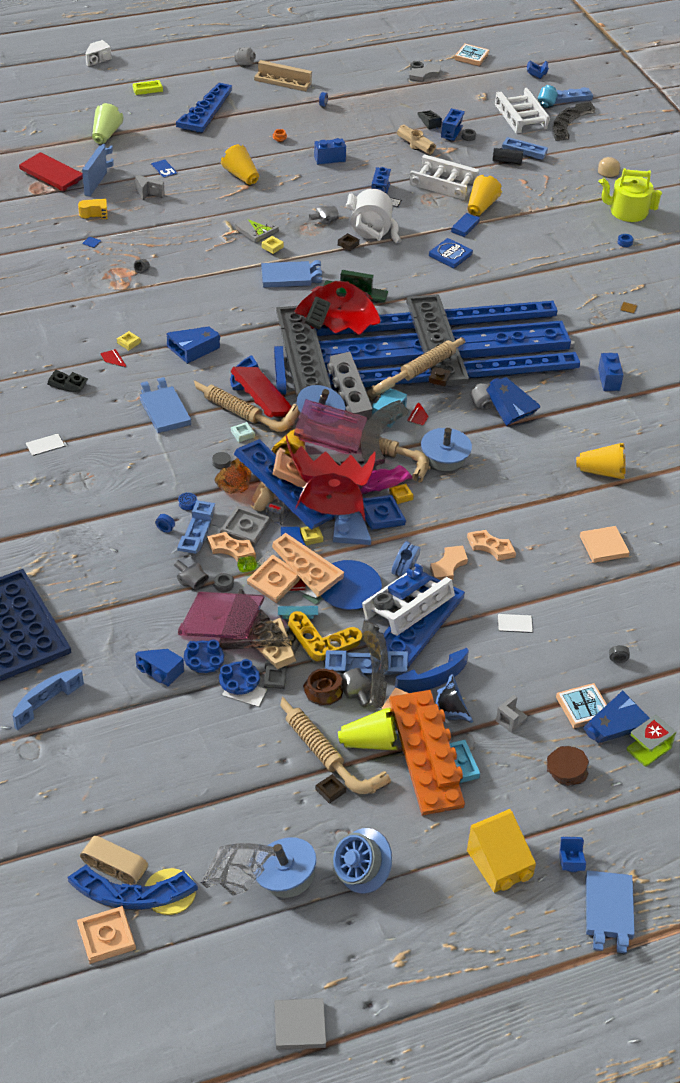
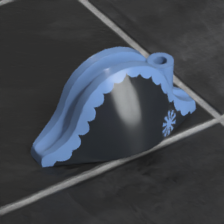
(451, 702)

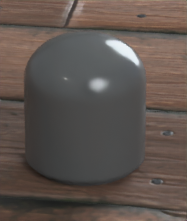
(141, 263)

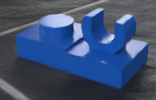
(408, 584)

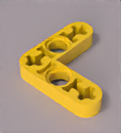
(317, 641)

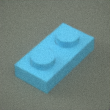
(286, 611)
(465, 761)

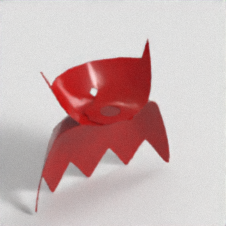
(356, 307)
(328, 478)

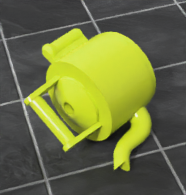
(631, 195)

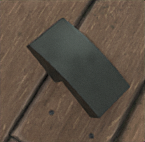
(72, 382)

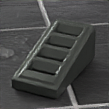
(430, 119)
(317, 312)

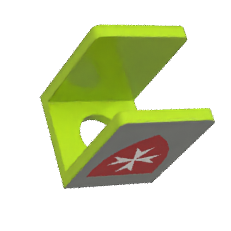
(652, 740)

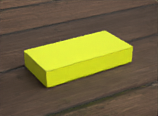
(147, 87)

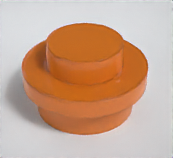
(279, 135)

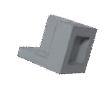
(509, 715)

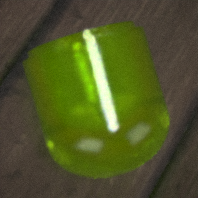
(249, 562)

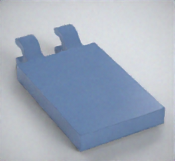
(96, 169)
(291, 274)
(164, 407)
(609, 908)

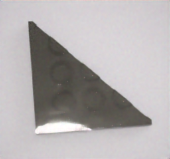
(262, 634)

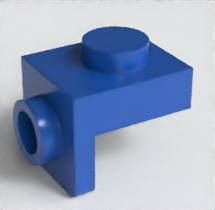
(536, 70)
(572, 854)

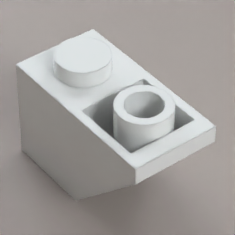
(98, 53)

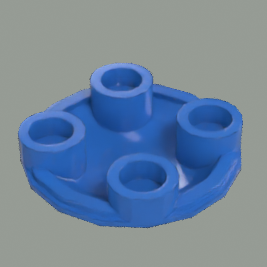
(204, 656)
(239, 677)

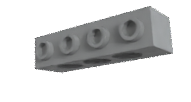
(342, 364)

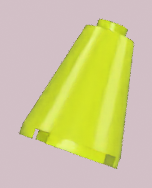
(370, 732)

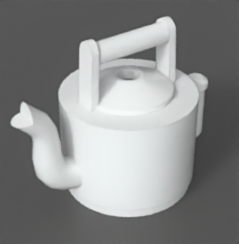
(372, 215)

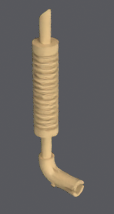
(417, 366)
(245, 409)
(392, 448)
(327, 753)

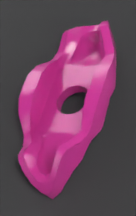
(385, 479)

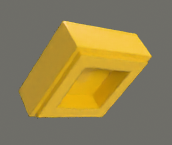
(401, 493)

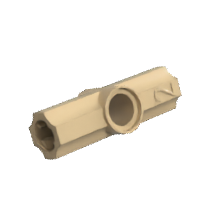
(416, 139)

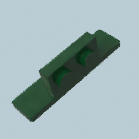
(363, 282)

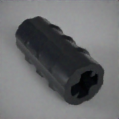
(507, 156)

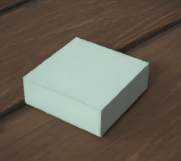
(243, 432)

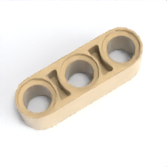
(114, 860)

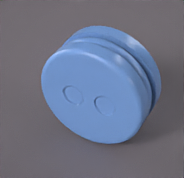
(405, 558)

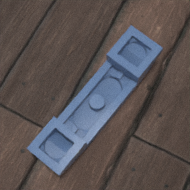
(198, 527)
(342, 662)
(40, 694)

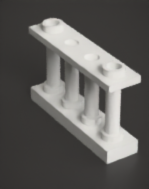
(515, 118)
(447, 169)
(416, 609)

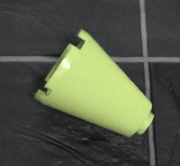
(106, 122)

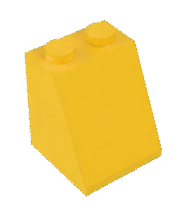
(500, 851)

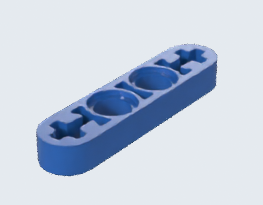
(280, 369)

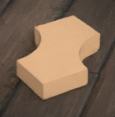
(225, 544)
(499, 548)
(452, 559)

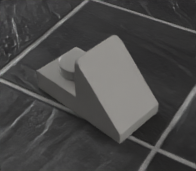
(149, 186)

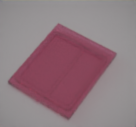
(330, 427)

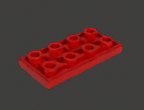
(51, 171)
(262, 391)

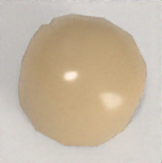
(609, 167)
(262, 497)

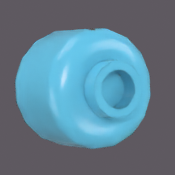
(547, 96)

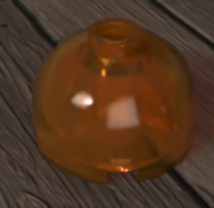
(234, 478)

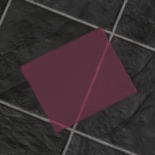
(221, 615)

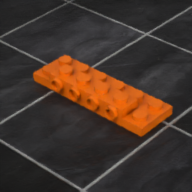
(428, 752)

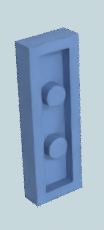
(573, 95)
(528, 149)

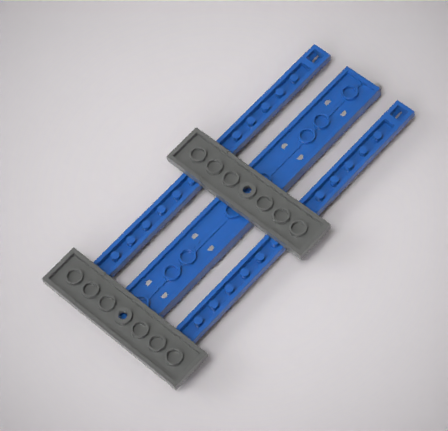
(432, 324)

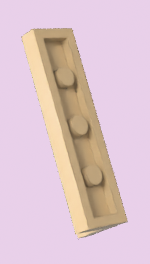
(284, 75)

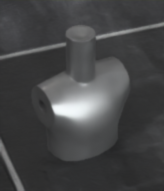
(325, 214)
(192, 575)
(356, 685)

